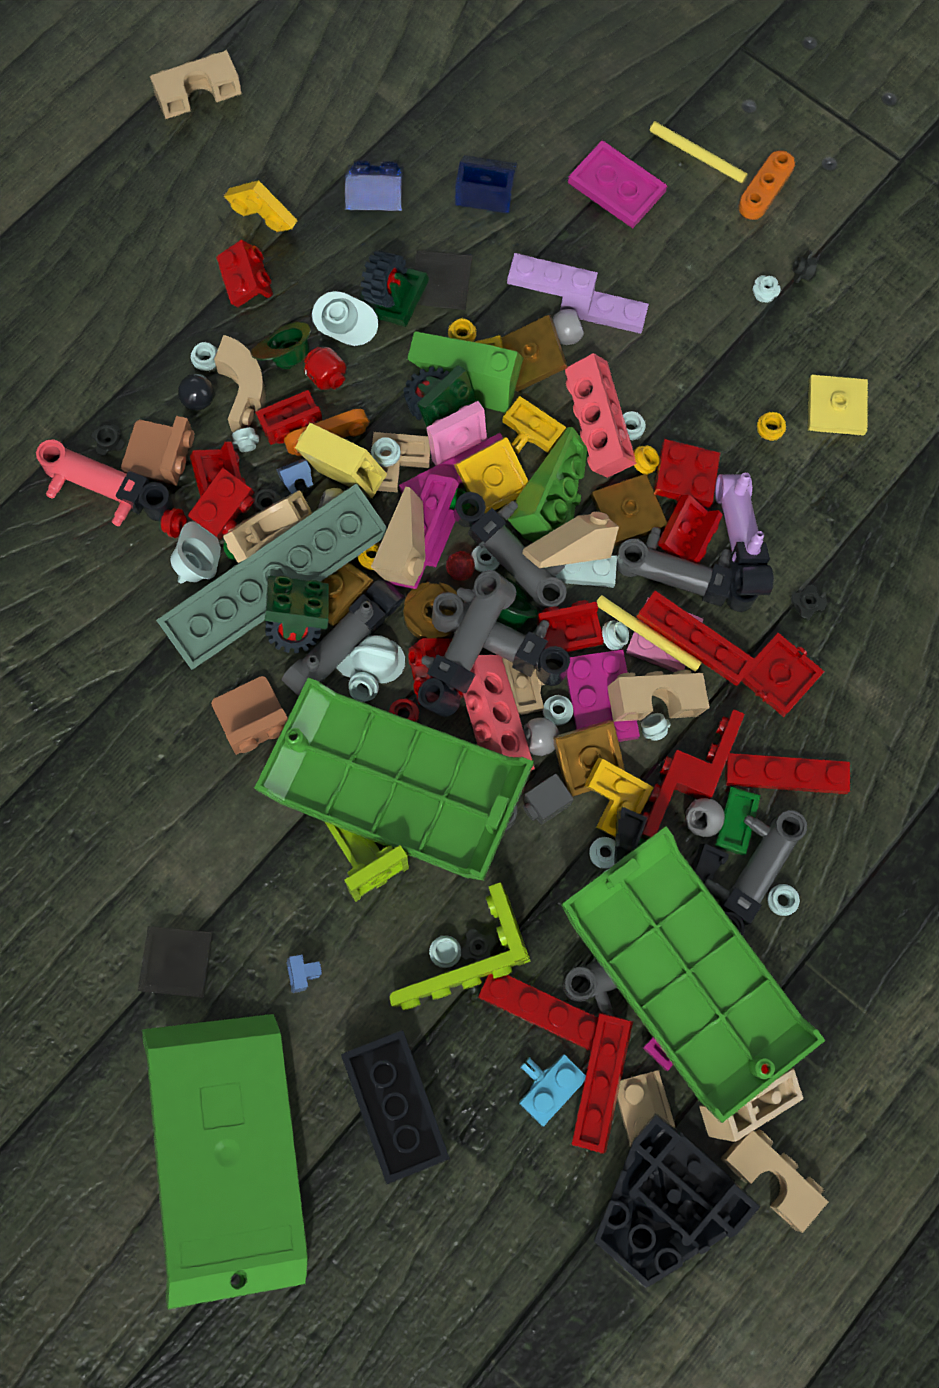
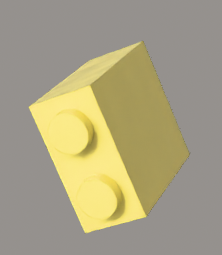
(340, 459)

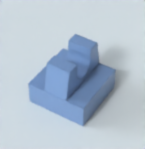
(293, 471)
(301, 972)

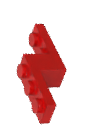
(692, 774)

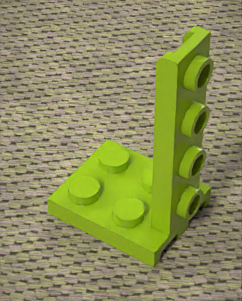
(369, 864)
(470, 975)

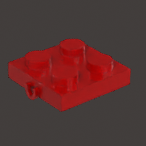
(686, 471)
(781, 674)

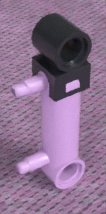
(749, 551)

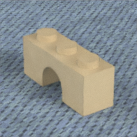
(211, 73)
(681, 691)
(798, 1198)

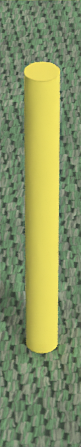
(698, 152)
(648, 633)

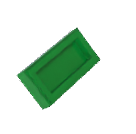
(735, 834)

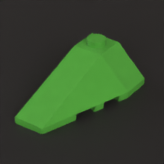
(489, 368)
(552, 491)

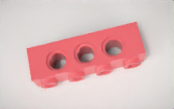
(618, 451)
(494, 709)

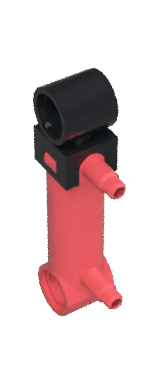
(129, 489)

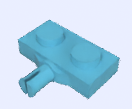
(550, 1087)

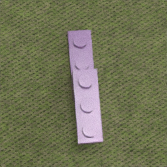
(577, 292)

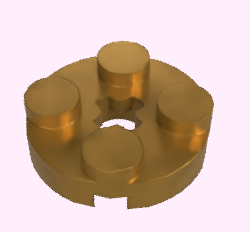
(416, 613)

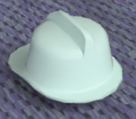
(345, 318)
(195, 554)
(377, 657)

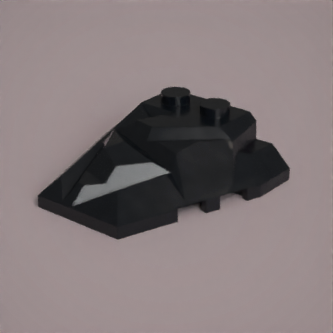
(669, 1204)

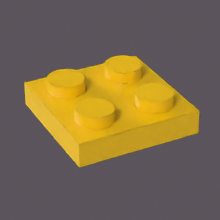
(493, 474)

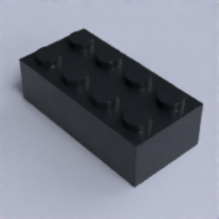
(395, 1107)

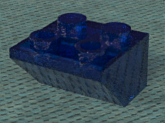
(485, 184)
(374, 186)

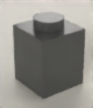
(547, 800)

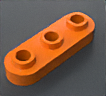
(764, 192)
(343, 425)

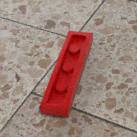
(695, 638)
(787, 773)
(540, 1009)
(602, 1083)

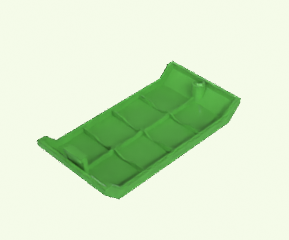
(394, 780)
(690, 976)
(225, 1159)

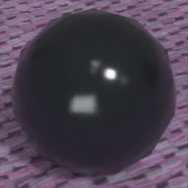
(196, 392)

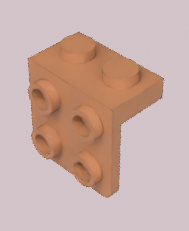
(158, 450)
(250, 715)

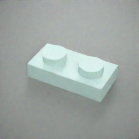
(590, 573)

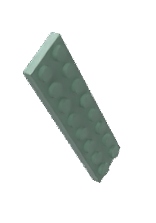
(304, 552)

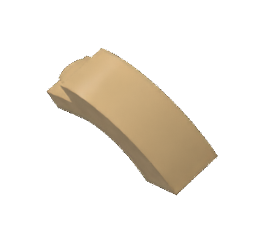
(237, 363)
(266, 525)

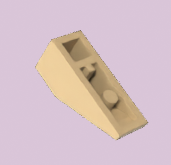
(577, 541)
(403, 545)
(762, 1108)

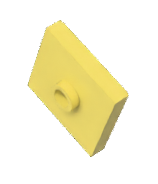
(837, 405)

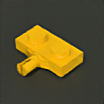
(532, 426)

